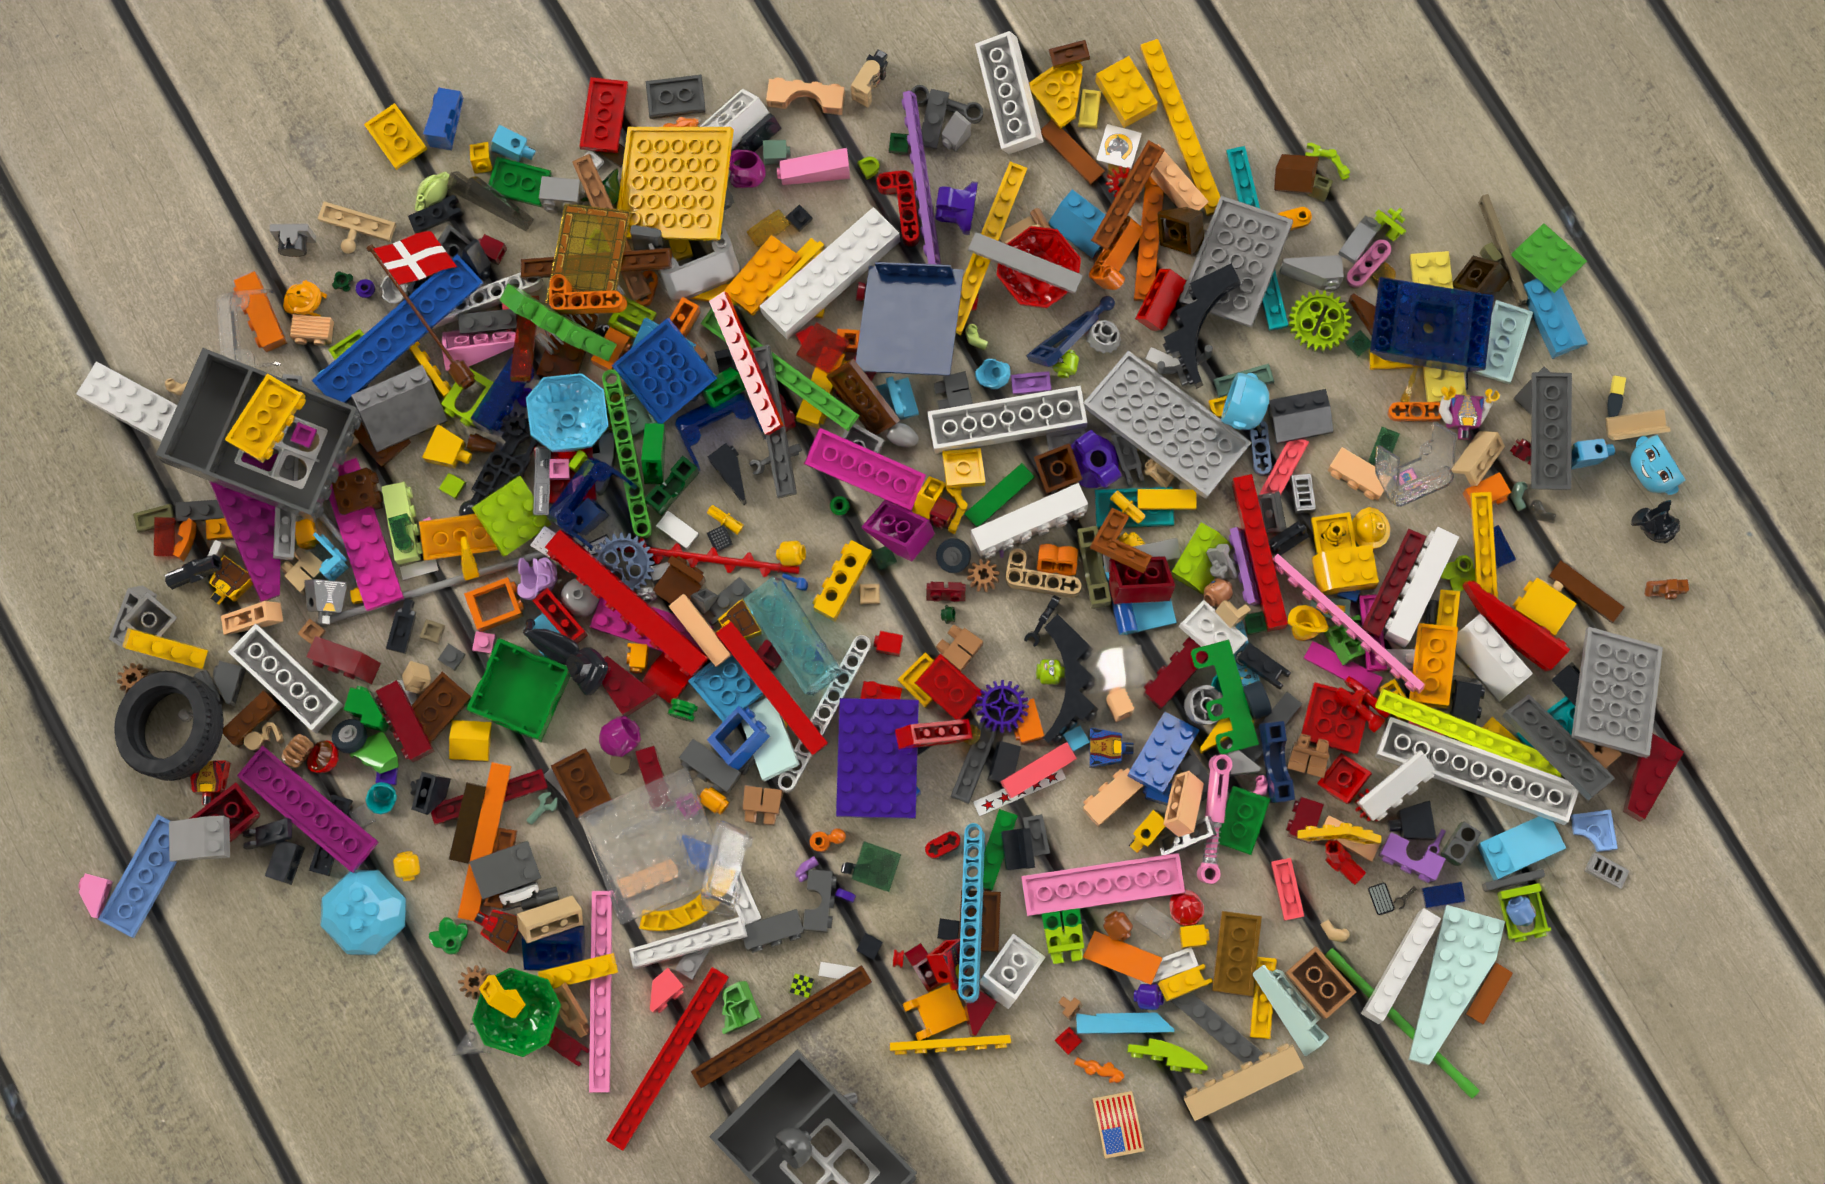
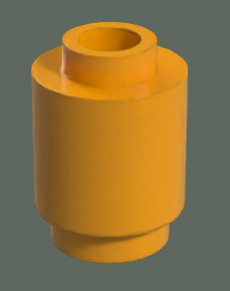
(714, 800)

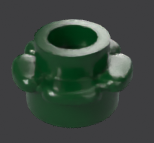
(948, 614)

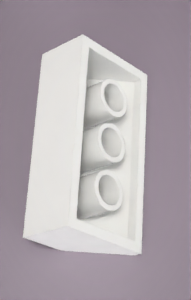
(740, 113)
(1490, 658)
(1396, 785)

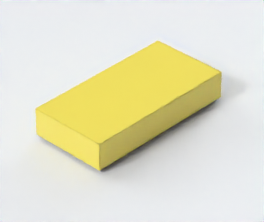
(1089, 109)

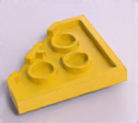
(1059, 92)

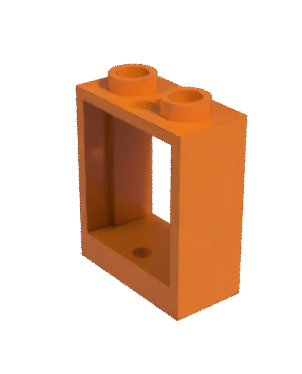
(482, 625)

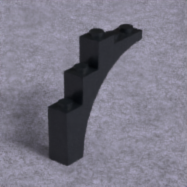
(1207, 293)
(1078, 679)

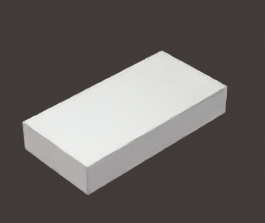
(677, 530)

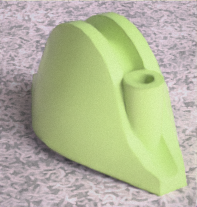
(432, 190)

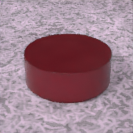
(860, 291)

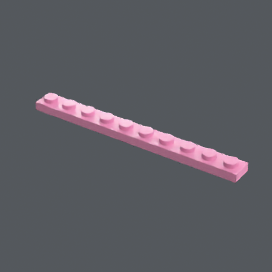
(1353, 630)
(600, 996)

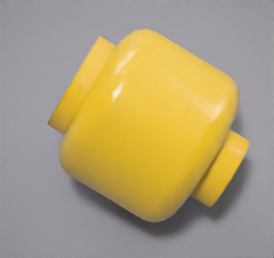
(791, 553)
(406, 865)

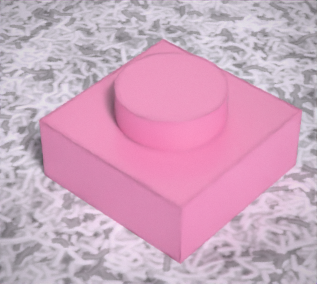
(559, 469)
(483, 642)

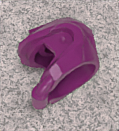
(750, 171)
(619, 736)

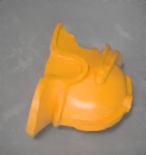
(306, 301)

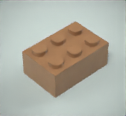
(1320, 983)

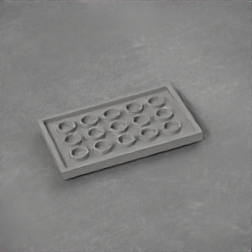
(1253, 244)
(1617, 692)

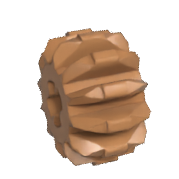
(975, 577)
(131, 672)
(297, 751)
(475, 974)

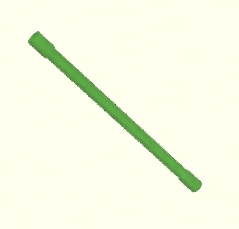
(1340, 963)

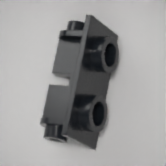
(1288, 538)

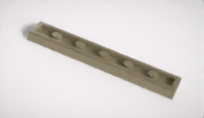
(1502, 246)

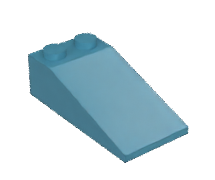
(1520, 847)

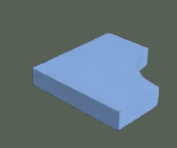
(1596, 827)

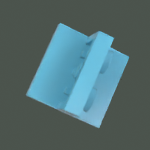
(899, 397)

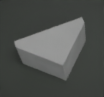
(1241, 764)

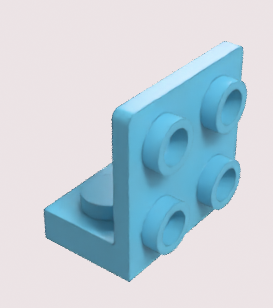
(335, 566)

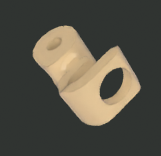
(255, 740)

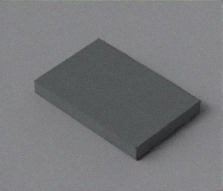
(675, 96)

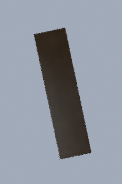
(467, 822)

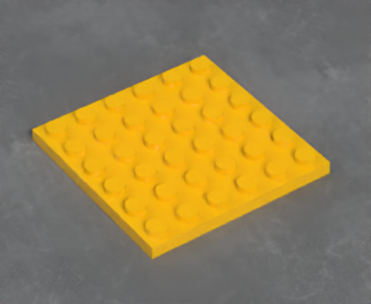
(676, 180)

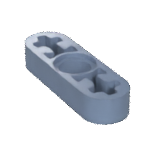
(1267, 461)

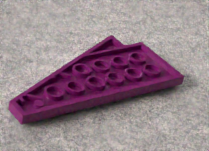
(253, 532)

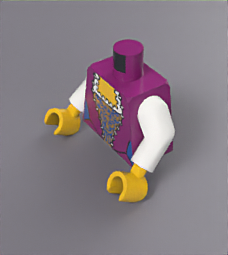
(1465, 411)

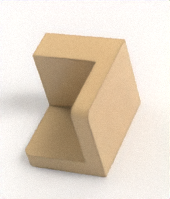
(1230, 614)
(416, 677)

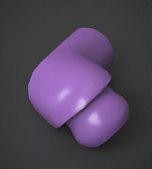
(804, 867)

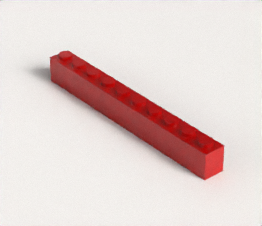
(626, 602)

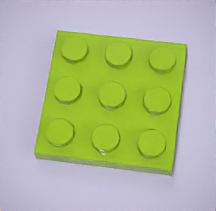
(510, 516)

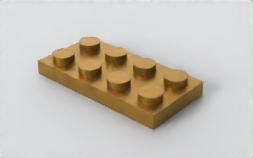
(1236, 953)

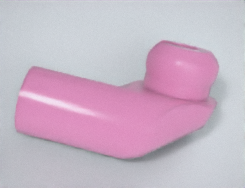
(1261, 785)

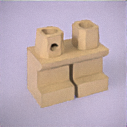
(295, 573)

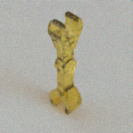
(1408, 390)

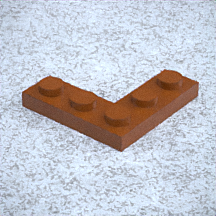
(1108, 545)

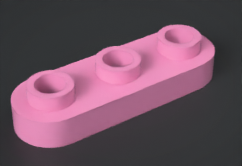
(1371, 256)

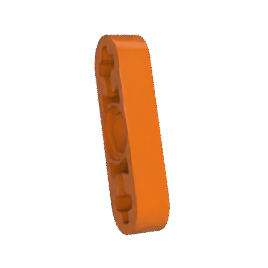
(1402, 407)

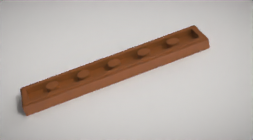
(1127, 195)

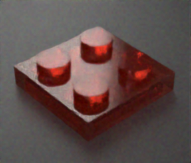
(822, 348)

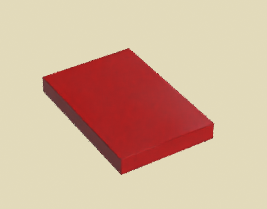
(948, 687)

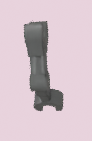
(794, 451)

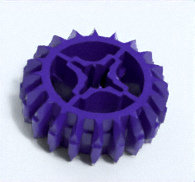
(993, 706)

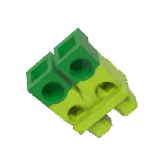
(1067, 940)

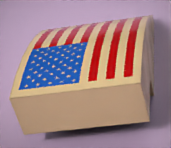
(1118, 1124)

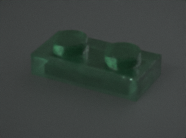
(1386, 439)

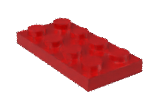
(603, 115)

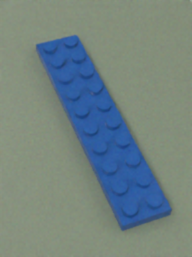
(397, 332)

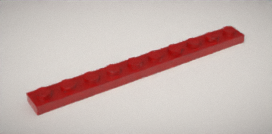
(667, 1059)

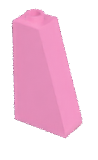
(815, 168)

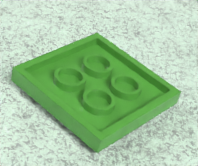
(1549, 258)

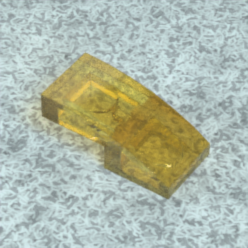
(770, 225)

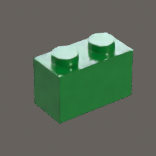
(723, 388)

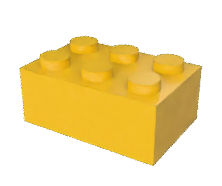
(1126, 91)

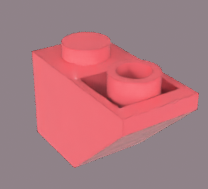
(664, 989)

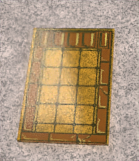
(590, 248)

